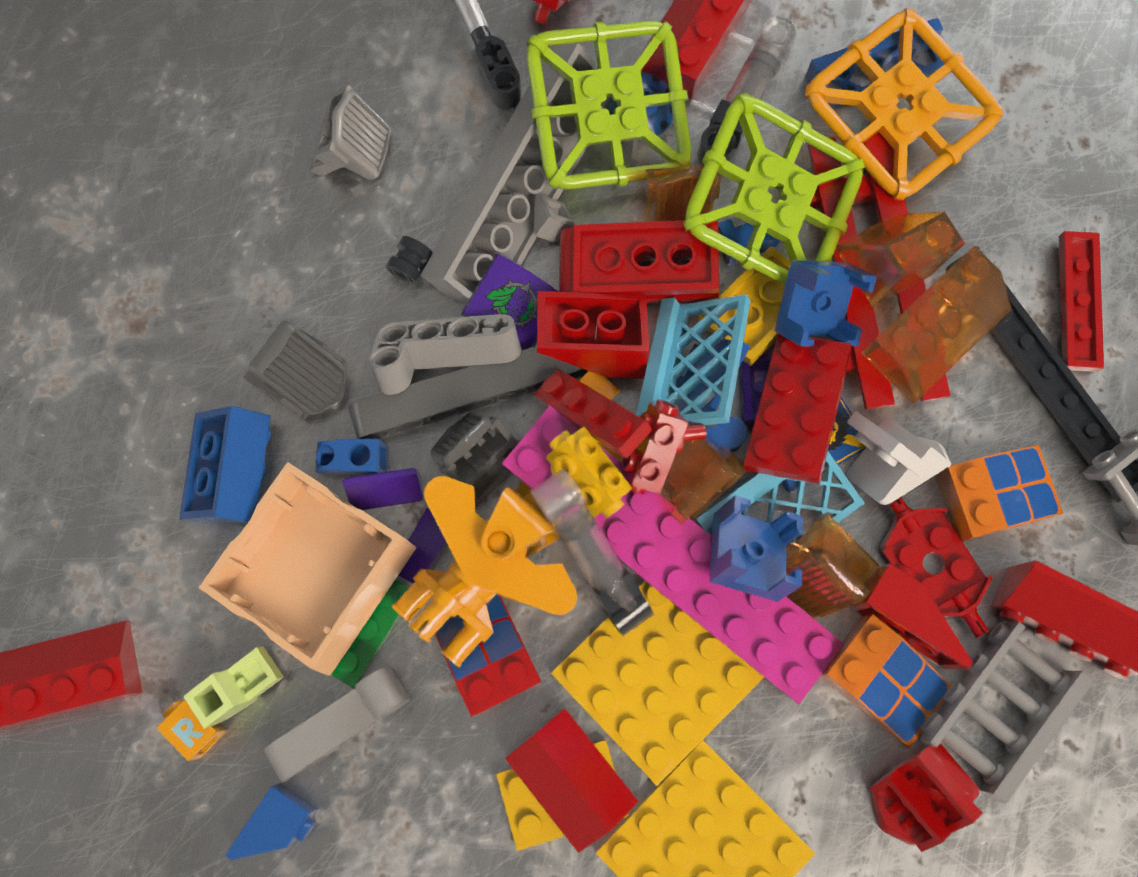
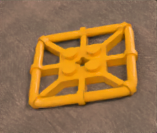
(909, 83)

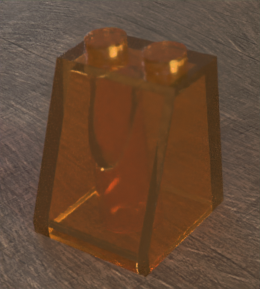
(902, 251)

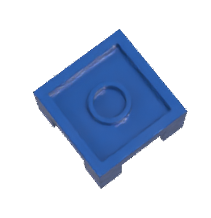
(818, 301)
(752, 552)

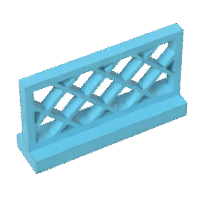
(668, 364)
(757, 484)

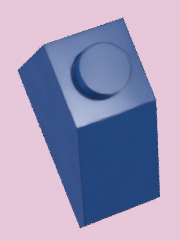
(275, 824)

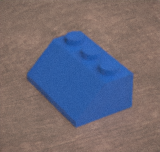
(225, 466)

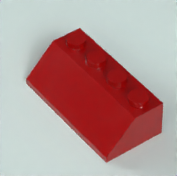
(700, 35)
(1072, 615)
(68, 674)

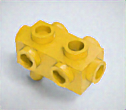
(590, 469)

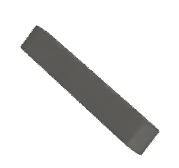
(454, 394)

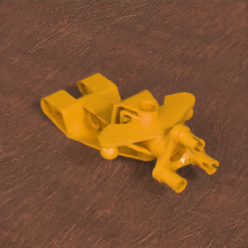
(489, 558)

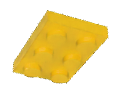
(765, 302)
(526, 816)

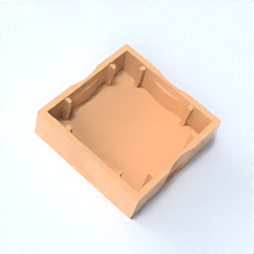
(308, 569)

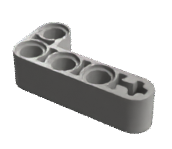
(440, 344)
(336, 724)

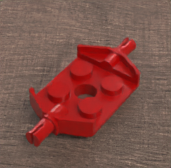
(960, 580)

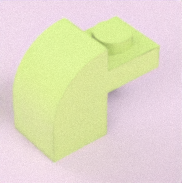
(233, 689)

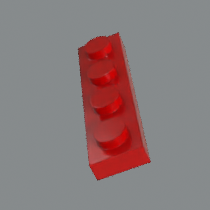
(1081, 301)
(587, 408)

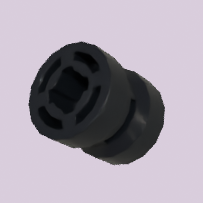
(409, 260)

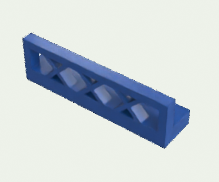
(881, 53)

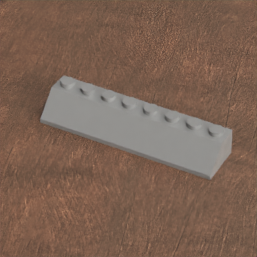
(501, 201)

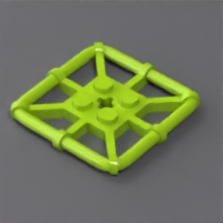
(591, 89)
(769, 170)

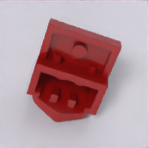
(925, 799)

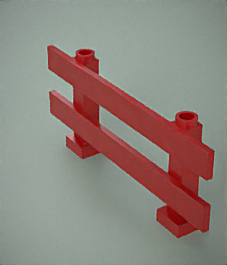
(874, 386)

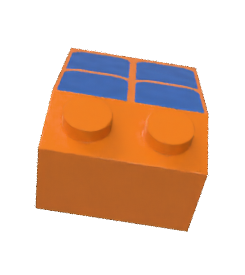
(998, 492)
(886, 679)

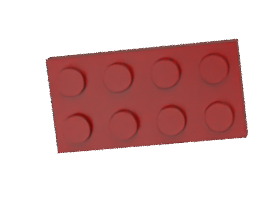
(798, 409)

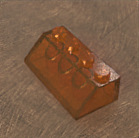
(941, 325)

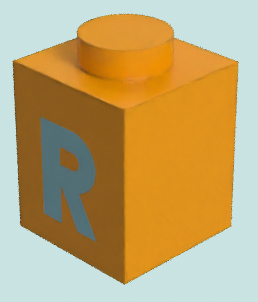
(186, 732)

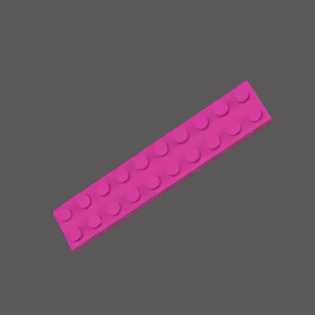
(675, 560)

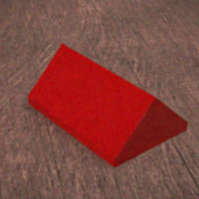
(572, 781)

